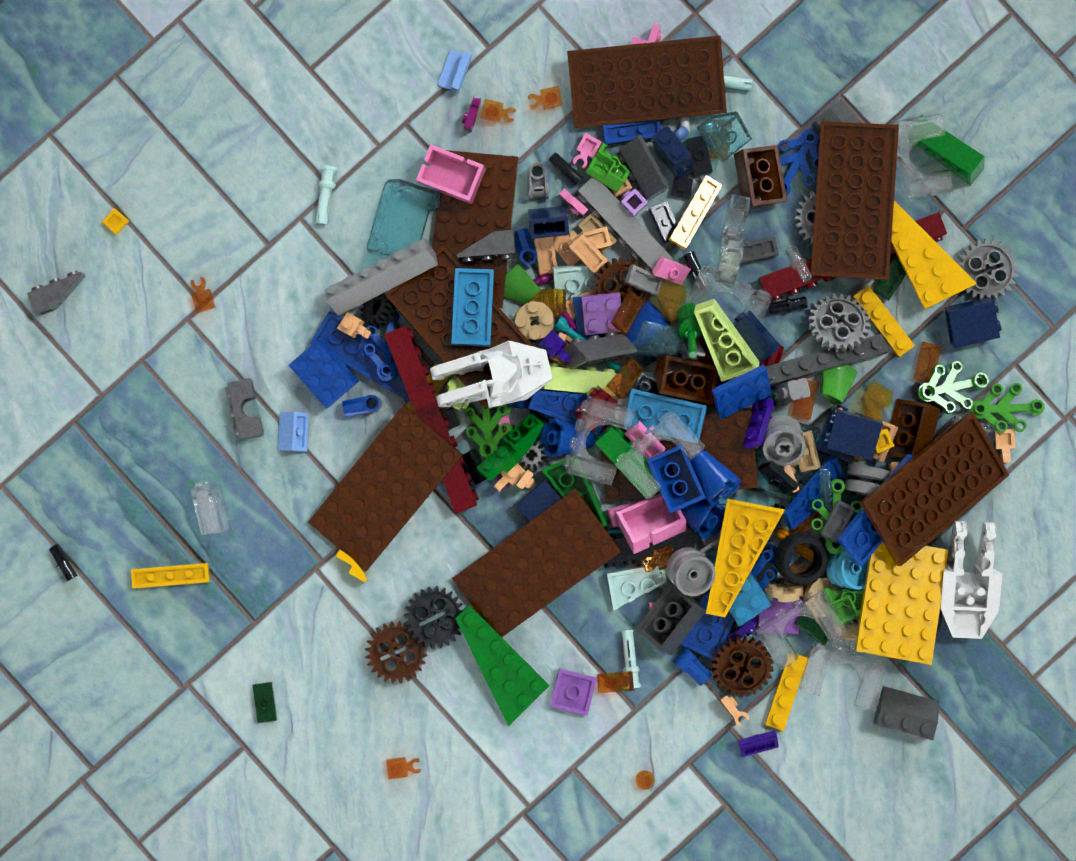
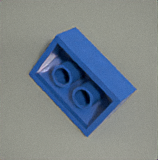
(678, 479)

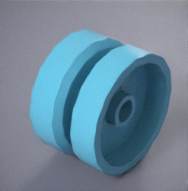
(845, 572)

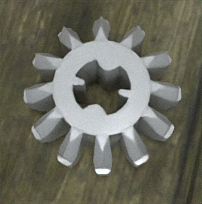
(536, 459)

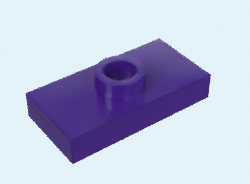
(758, 743)

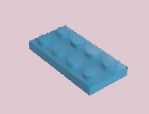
(472, 307)
(652, 407)
(750, 599)

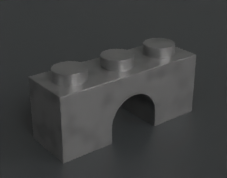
(239, 393)

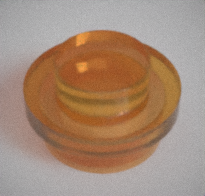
(645, 779)

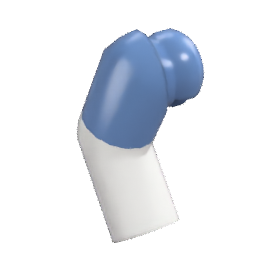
(684, 128)

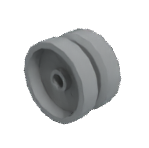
(783, 441)
(866, 478)
(690, 571)

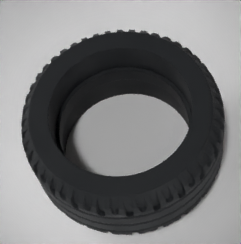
(817, 567)

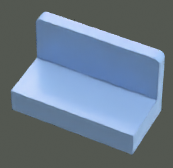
(455, 70)
(293, 431)

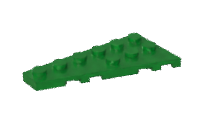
(505, 671)

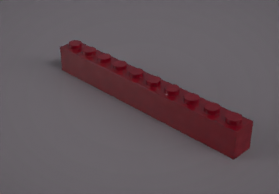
(789, 282)
(426, 407)

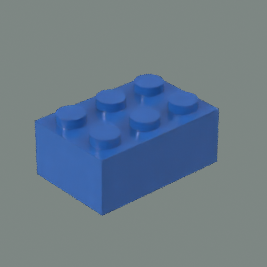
(323, 373)

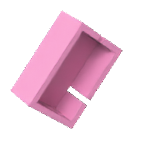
(450, 174)
(649, 523)

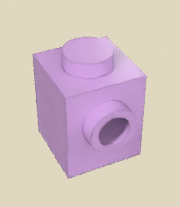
(634, 202)

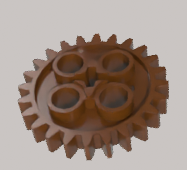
(607, 274)
(402, 668)
(759, 671)

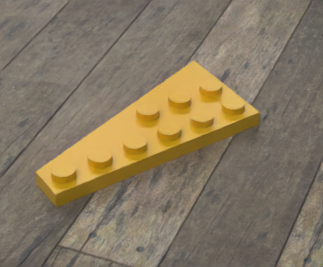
(927, 265)
(741, 541)

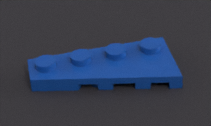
(558, 404)
(800, 506)

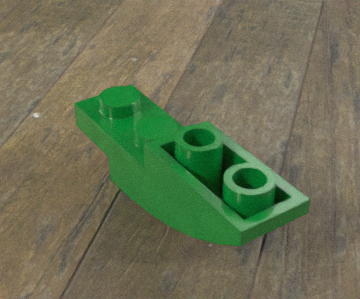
(512, 451)

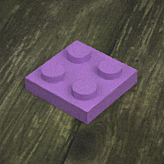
(599, 312)
(573, 691)

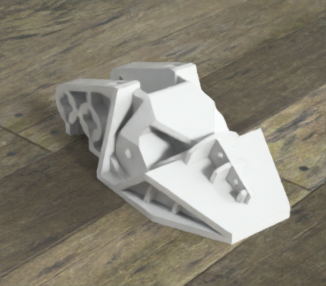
(515, 370)
(969, 598)

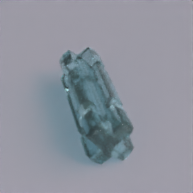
(826, 486)

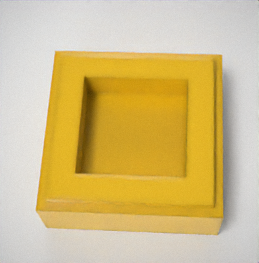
(115, 221)

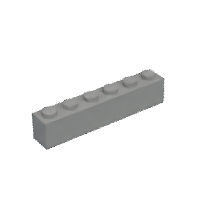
(622, 223)
(381, 276)

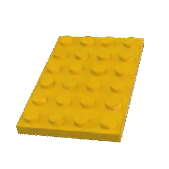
(901, 605)

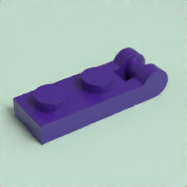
(759, 423)

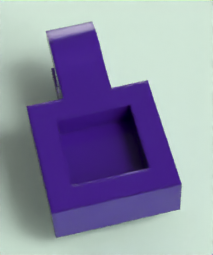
(554, 346)
(747, 629)

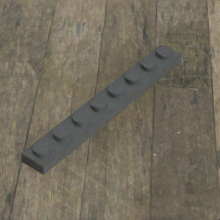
(825, 360)

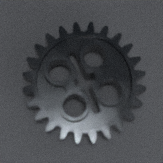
(426, 601)

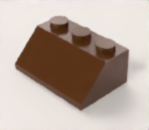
(760, 176)
(685, 379)
(915, 427)

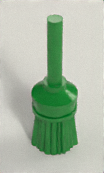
(689, 327)

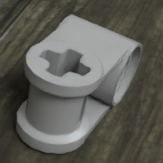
(538, 183)

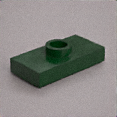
(886, 288)
(812, 628)
(264, 702)

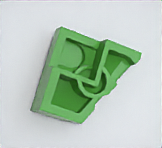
(608, 169)
(520, 285)
(837, 383)
(846, 602)

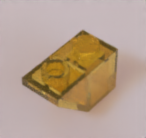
(553, 298)
(670, 298)
(875, 400)

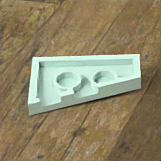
(574, 279)
(633, 582)

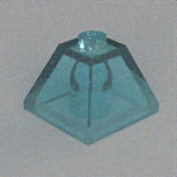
(724, 134)
(658, 340)

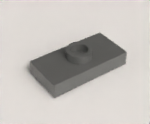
(759, 250)
(837, 520)

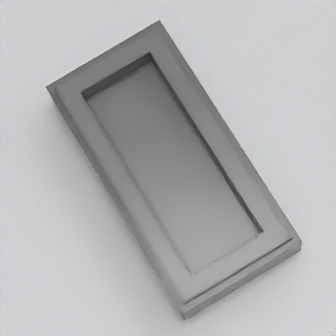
(644, 280)

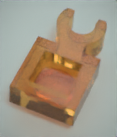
(549, 98)
(494, 111)
(202, 298)
(399, 767)

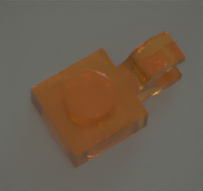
(659, 559)

